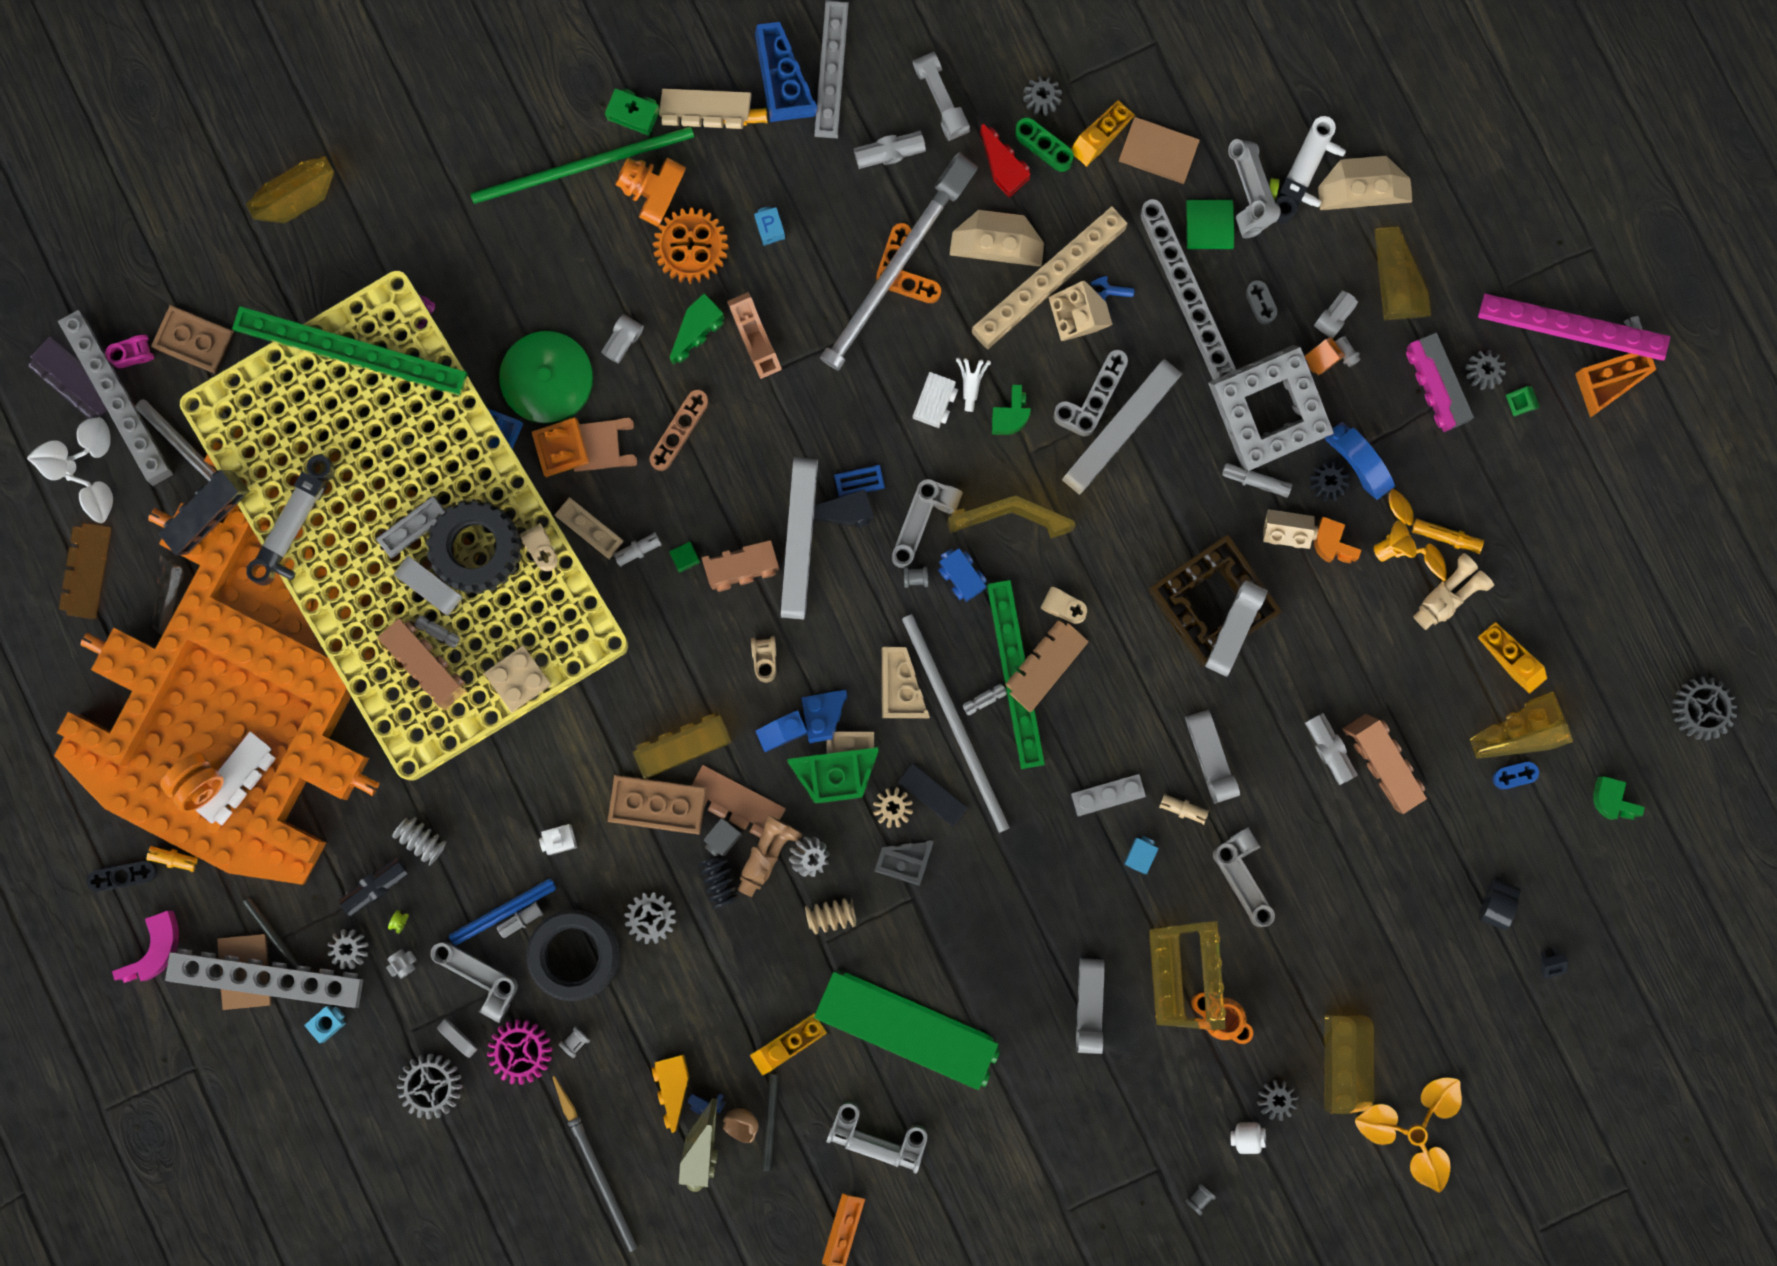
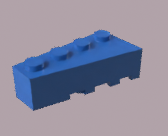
(783, 83)

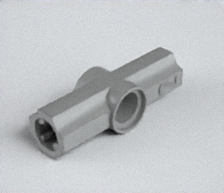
(889, 149)
(1331, 749)

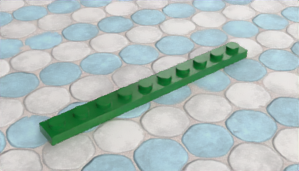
(350, 351)

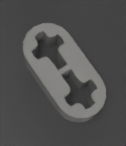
(457, 1038)

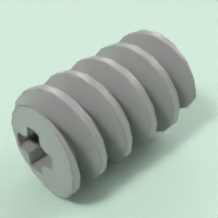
(419, 840)

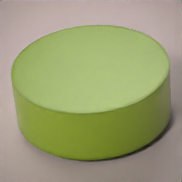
(1274, 185)

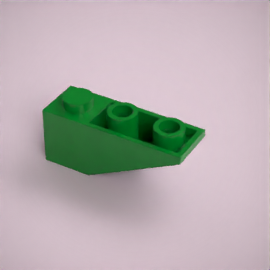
(697, 323)

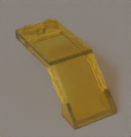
(1055, 523)

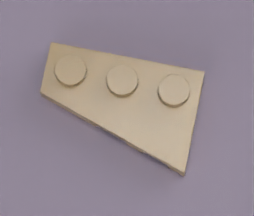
(899, 686)

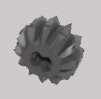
(1049, 90)
(1479, 374)
(1275, 1108)

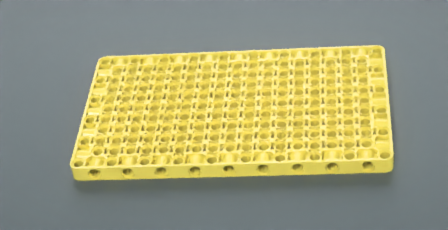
(326, 621)

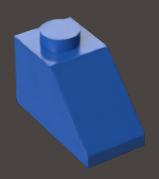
(781, 731)

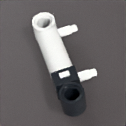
(1304, 167)

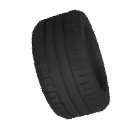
(539, 963)

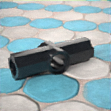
(373, 887)

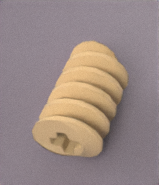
(831, 916)

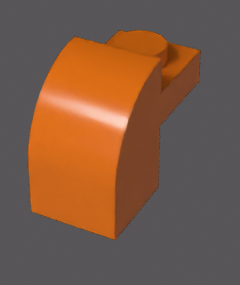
(1328, 543)

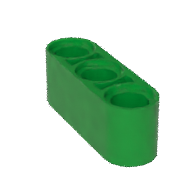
(1040, 134)

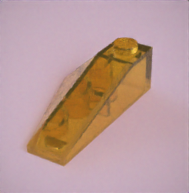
(1400, 281)

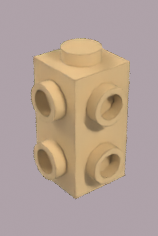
(1289, 529)

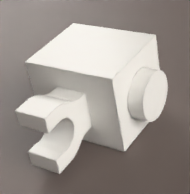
(558, 840)

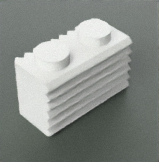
(934, 400)

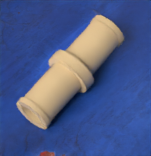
(1184, 808)

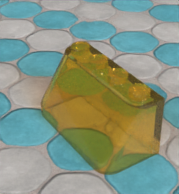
(1349, 1063)

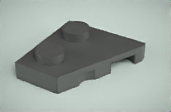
(905, 861)

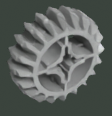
(432, 1097)

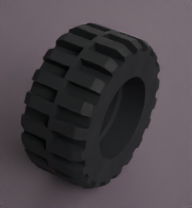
(451, 524)

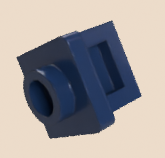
(699, 1104)

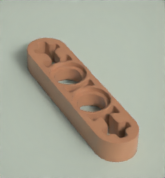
(682, 432)

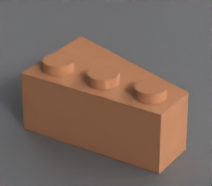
(741, 566)

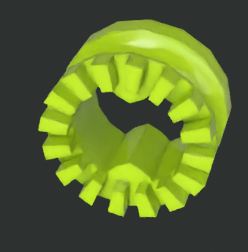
(397, 921)

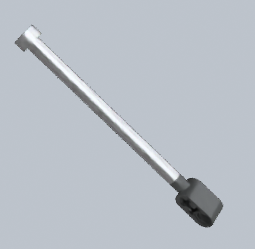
(950, 187)

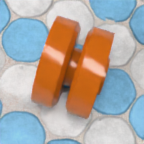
(192, 782)

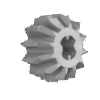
(808, 865)
(349, 958)

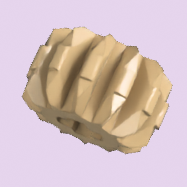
(896, 800)

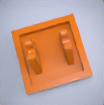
(560, 447)

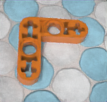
(897, 284)

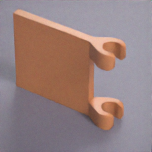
(603, 445)

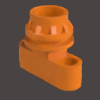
(658, 189)
(1234, 1020)

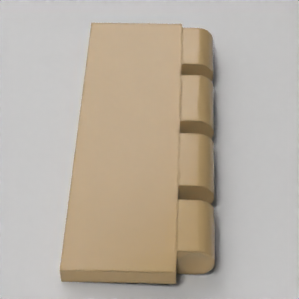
(706, 105)

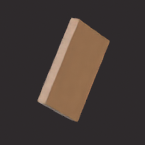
(1159, 150)
(193, 339)
(246, 948)

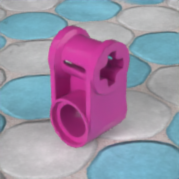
(134, 351)

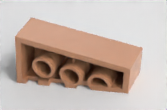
(422, 663)
(1386, 762)

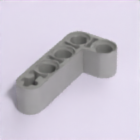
(1097, 392)
(1235, 628)
(1211, 757)
(1090, 1006)

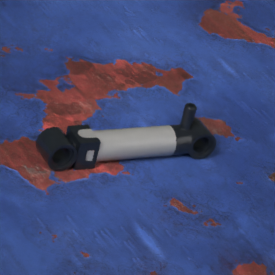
(307, 491)

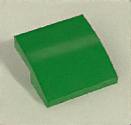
(1209, 224)

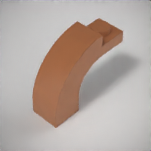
(754, 335)

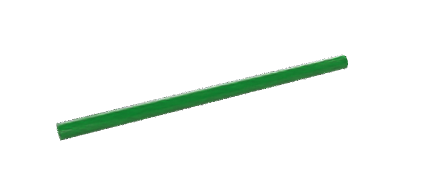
(582, 165)

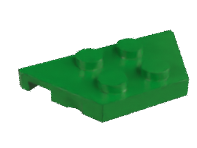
(835, 774)

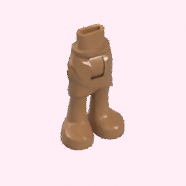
(762, 861)

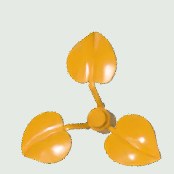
(1400, 541)
(1432, 1165)

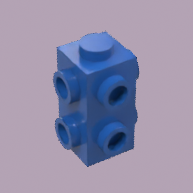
(958, 569)

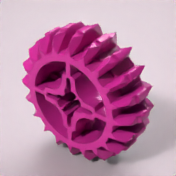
(529, 1057)

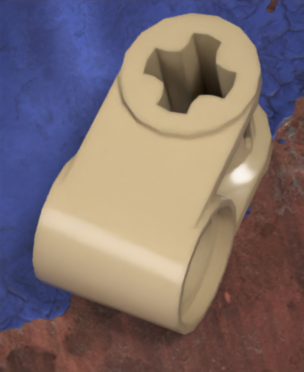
(538, 544)
(1059, 604)
(764, 654)

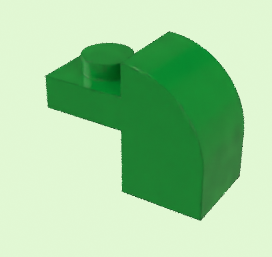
(1013, 419)
(1608, 800)

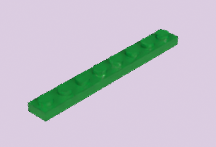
(1012, 658)

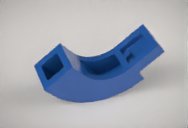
(1363, 459)

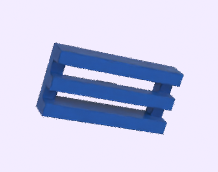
(860, 481)

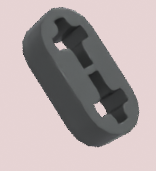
(1266, 299)

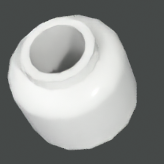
(1248, 1138)

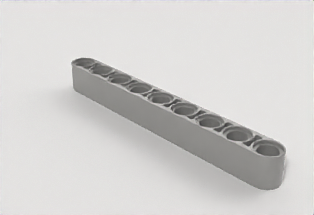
(1187, 284)

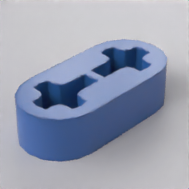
(1517, 781)

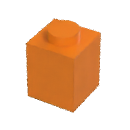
(1324, 356)

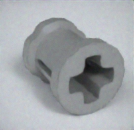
(574, 1042)

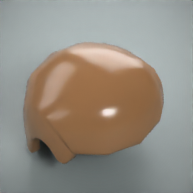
(741, 1124)

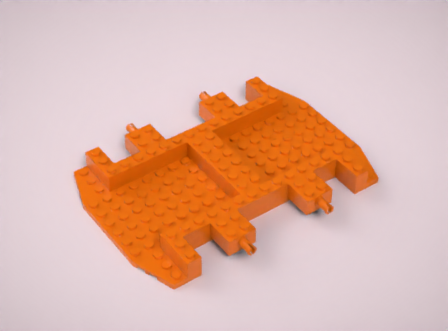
(224, 668)

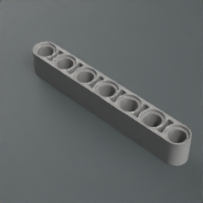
(1122, 426)
(799, 538)

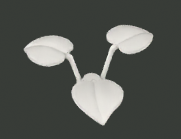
(54, 464)

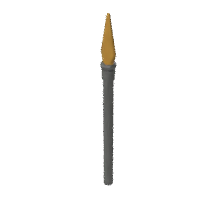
(579, 1132)

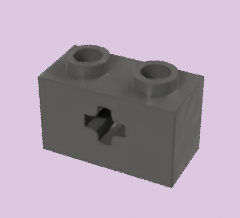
(722, 838)

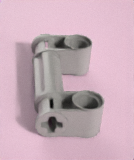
(874, 1146)

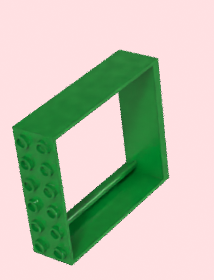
(908, 1029)

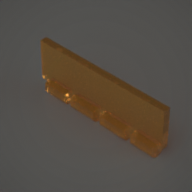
(88, 575)

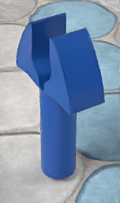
(1112, 290)

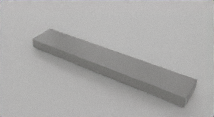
(831, 69)

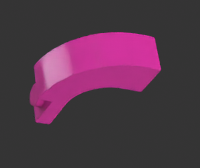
(164, 939)

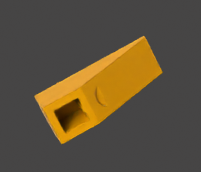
(1101, 133)
(1513, 657)
(788, 1044)
(673, 1081)

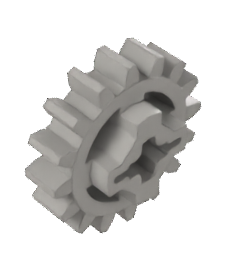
(648, 907)

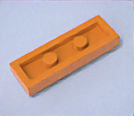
(843, 1230)

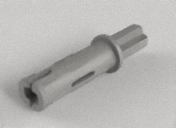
(1257, 480)

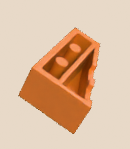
(1611, 379)

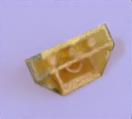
(292, 192)

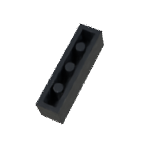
(203, 512)

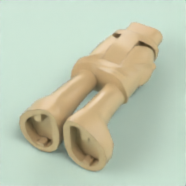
(1442, 602)

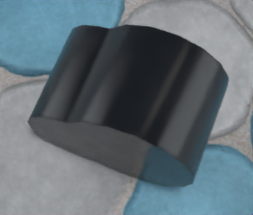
(1500, 904)

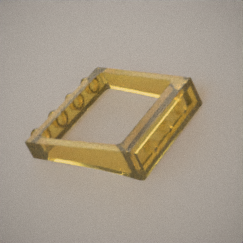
(1168, 976)

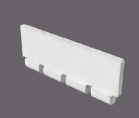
(236, 772)

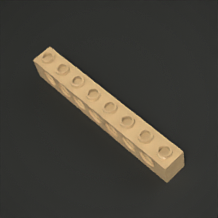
(1049, 278)

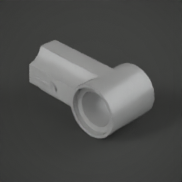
(1333, 318)
(625, 333)

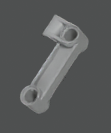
(953, 119)
(1262, 208)
(944, 498)
(1240, 878)
(480, 974)

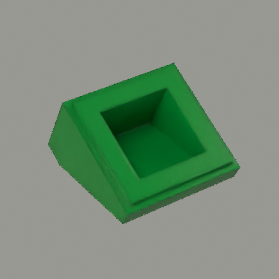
(1522, 401)
(684, 557)

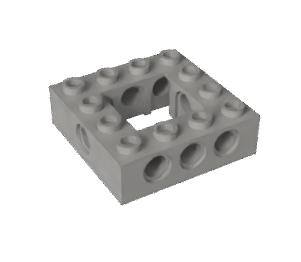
(1230, 396)

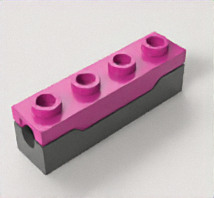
(1439, 382)

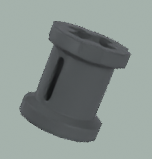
(915, 577)
(1200, 1199)

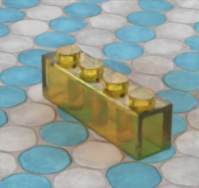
(682, 746)

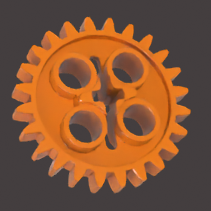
(689, 266)

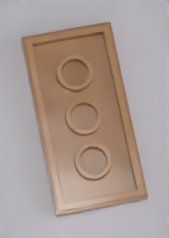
(657, 804)

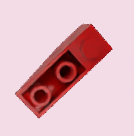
(1005, 168)

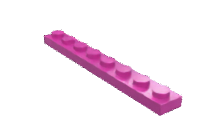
(1574, 327)

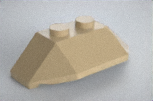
(1364, 183)
(998, 238)

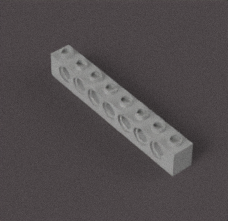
(115, 398)
(179, 972)

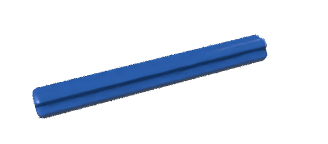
(502, 912)

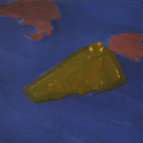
(1532, 729)

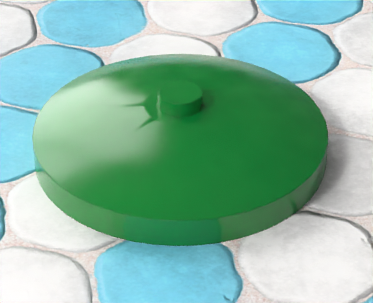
(546, 377)

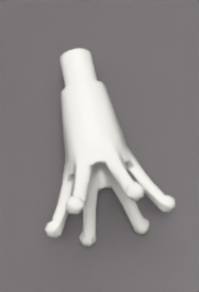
(971, 382)

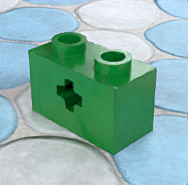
(640, 120)

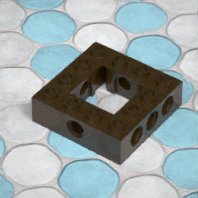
(1167, 593)

